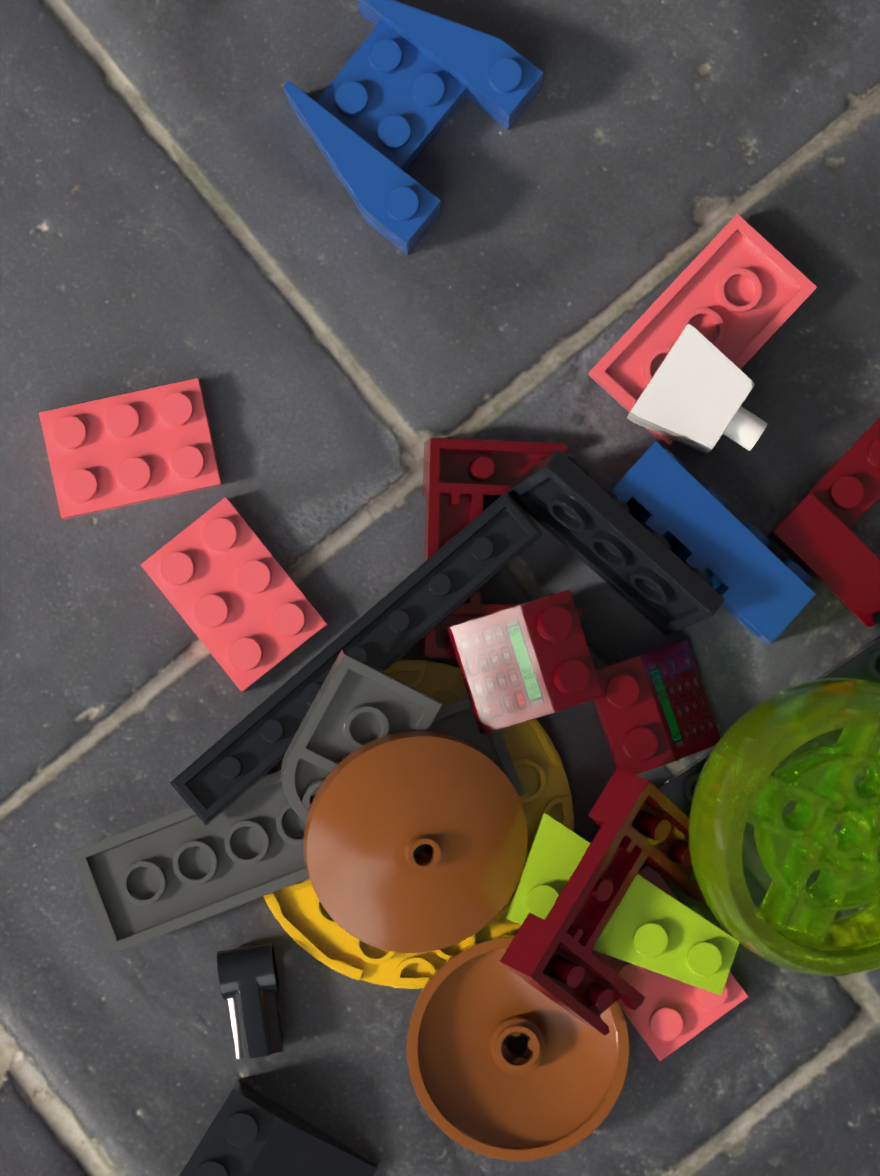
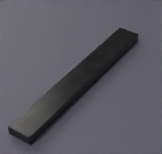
(376, 638)

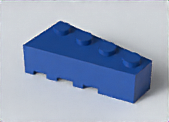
(707, 536)

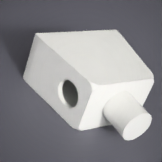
(698, 397)

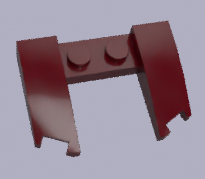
(454, 483)
(820, 534)
(556, 952)

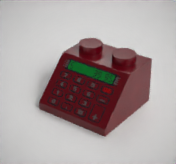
(525, 662)
(654, 709)

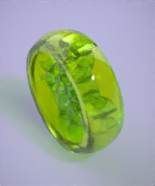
(739, 786)

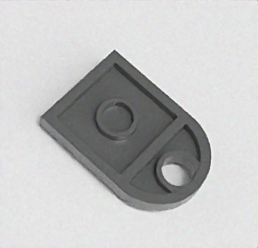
(348, 712)

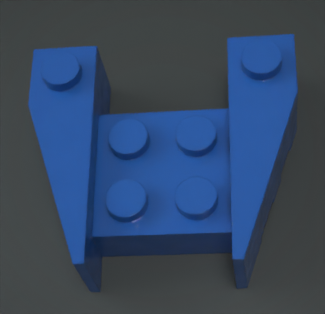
(397, 100)

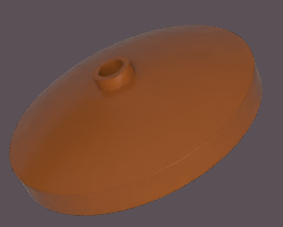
(388, 803)
(504, 1099)

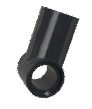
(250, 985)

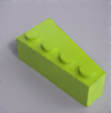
(646, 926)

